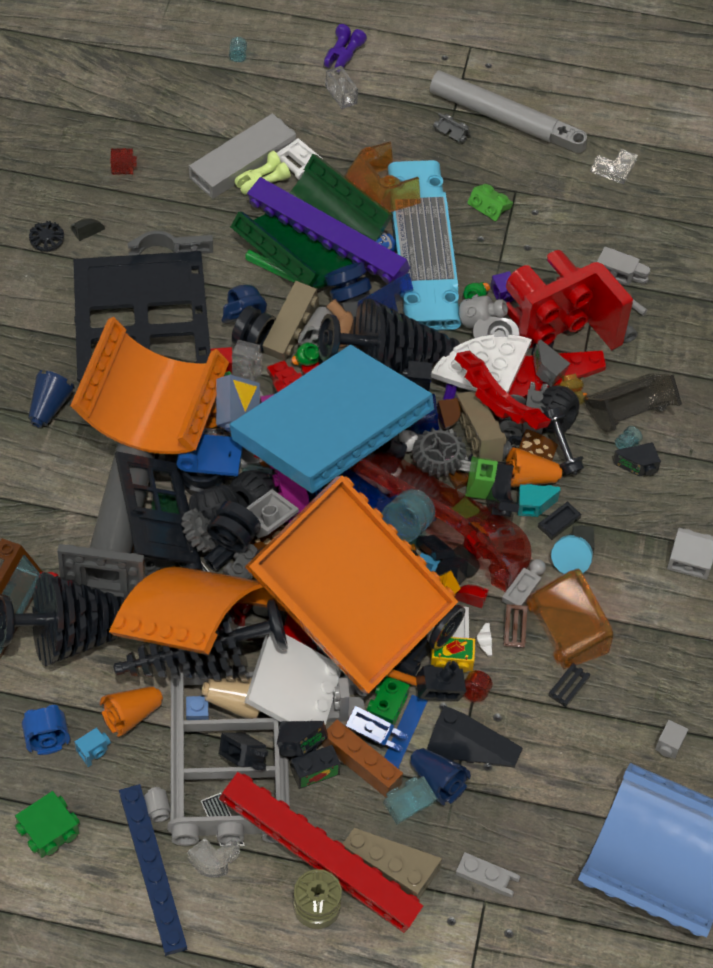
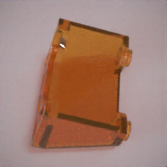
(573, 618)

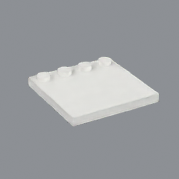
(293, 682)

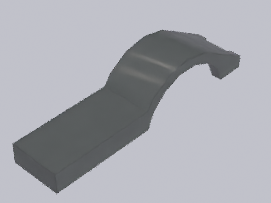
(176, 244)

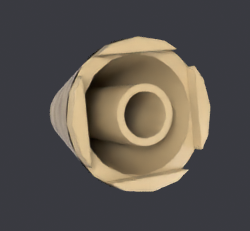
(229, 696)

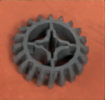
(443, 447)

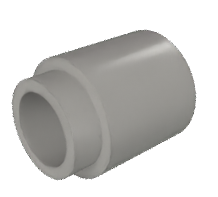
(157, 804)

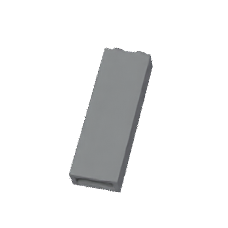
(244, 152)

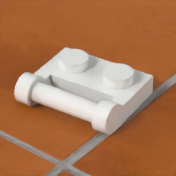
(300, 153)

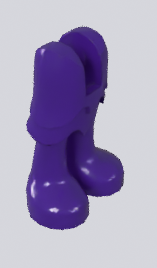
(339, 52)

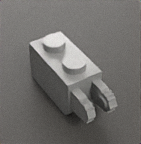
(624, 267)

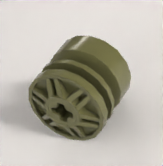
(321, 910)

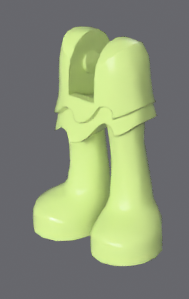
(278, 170)

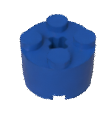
(45, 730)

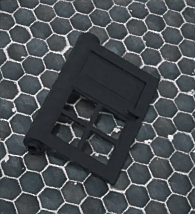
(157, 532)

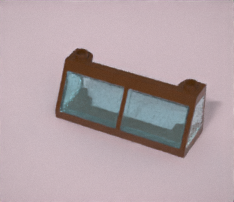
(17, 577)

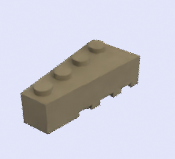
(291, 321)

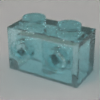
(409, 799)

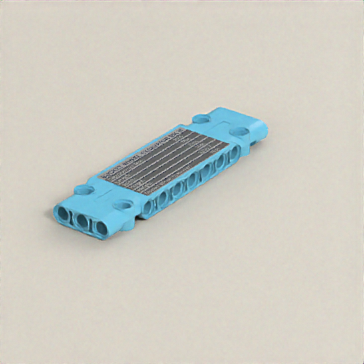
(426, 242)

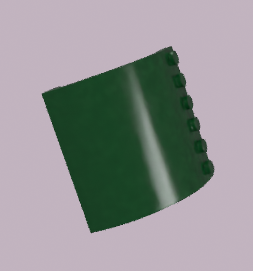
(294, 251)

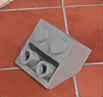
(692, 553)

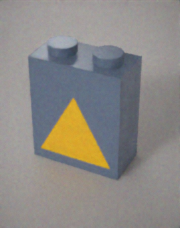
(235, 398)

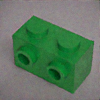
(389, 699)

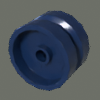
(348, 281)

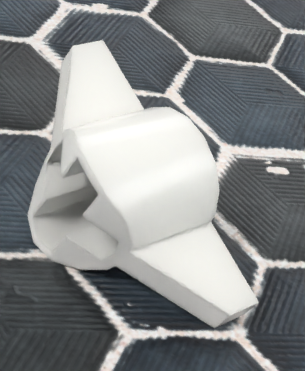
(484, 639)

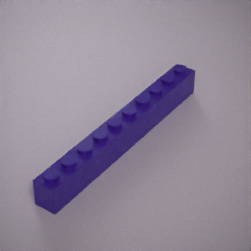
(327, 230)

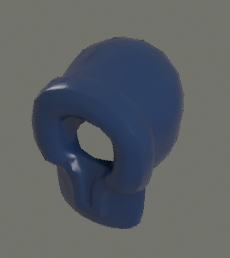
(239, 298)

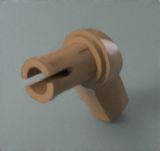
(344, 317)

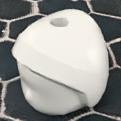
(409, 438)

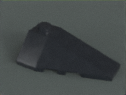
(465, 739)

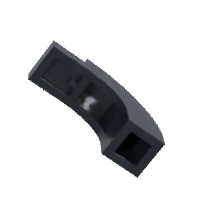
(499, 498)

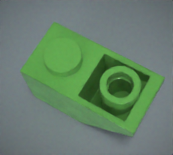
(481, 477)

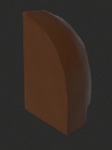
(448, 412)

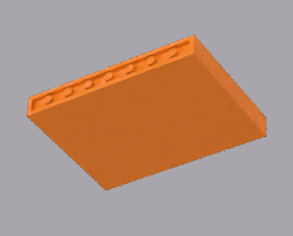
(352, 583)

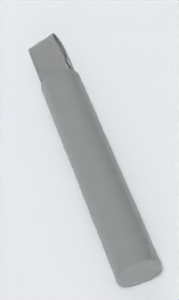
(508, 111)

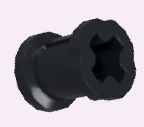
(393, 447)

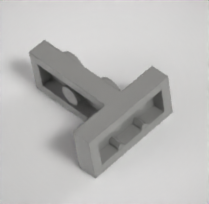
(342, 703)

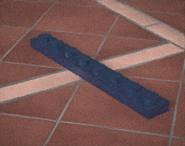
(153, 870)

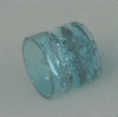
(409, 514)

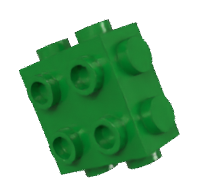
(47, 824)

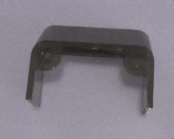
(631, 398)

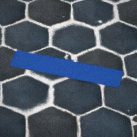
(407, 725)

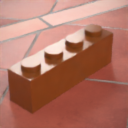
(363, 759)

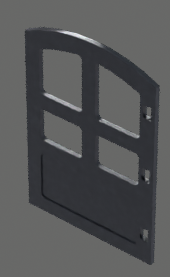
(138, 284)

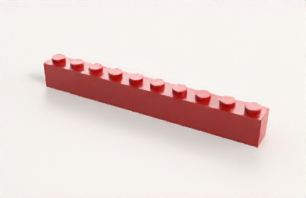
(321, 852)

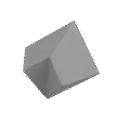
(272, 512)

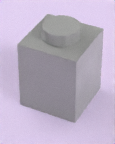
(671, 739)

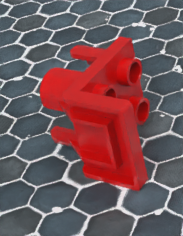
(569, 302)

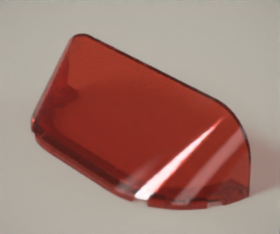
(494, 535)

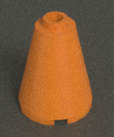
(532, 468)
(129, 708)

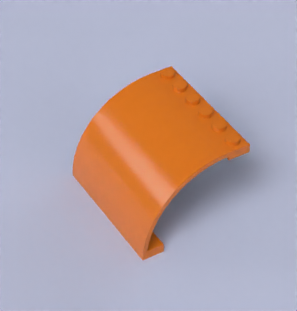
(146, 396)
(184, 607)

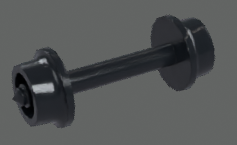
(572, 464)

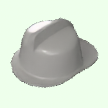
(495, 326)

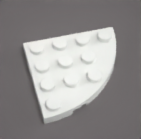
(501, 355)

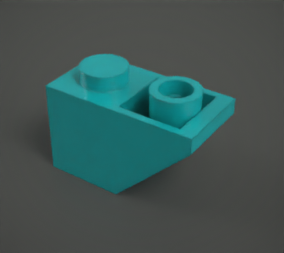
(536, 499)

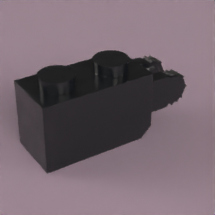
(243, 750)

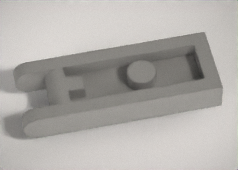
(486, 874)

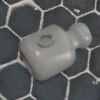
(480, 308)

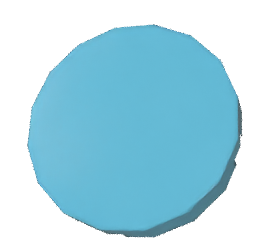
(571, 553)

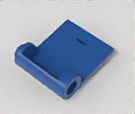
(212, 456)

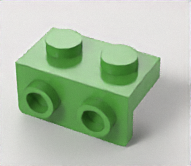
(489, 201)

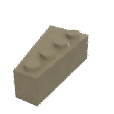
(480, 427)
(396, 861)

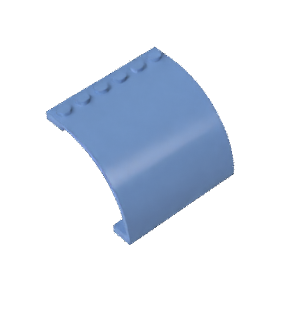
(657, 851)

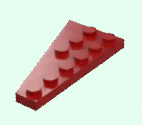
(582, 363)

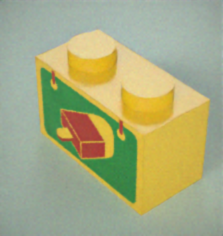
(458, 650)

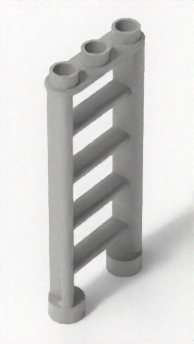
(188, 829)

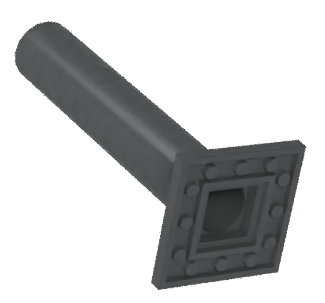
(109, 558)

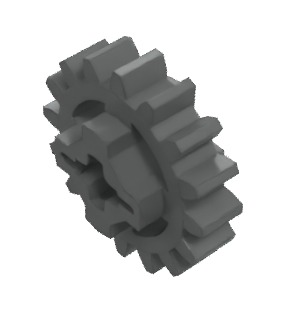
(196, 530)

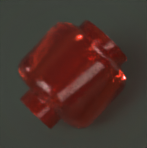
(477, 685)

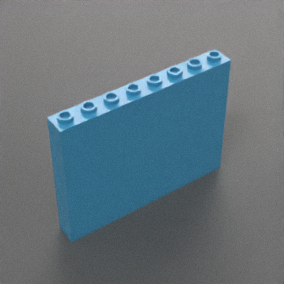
(331, 418)

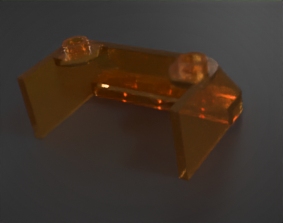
(387, 190)

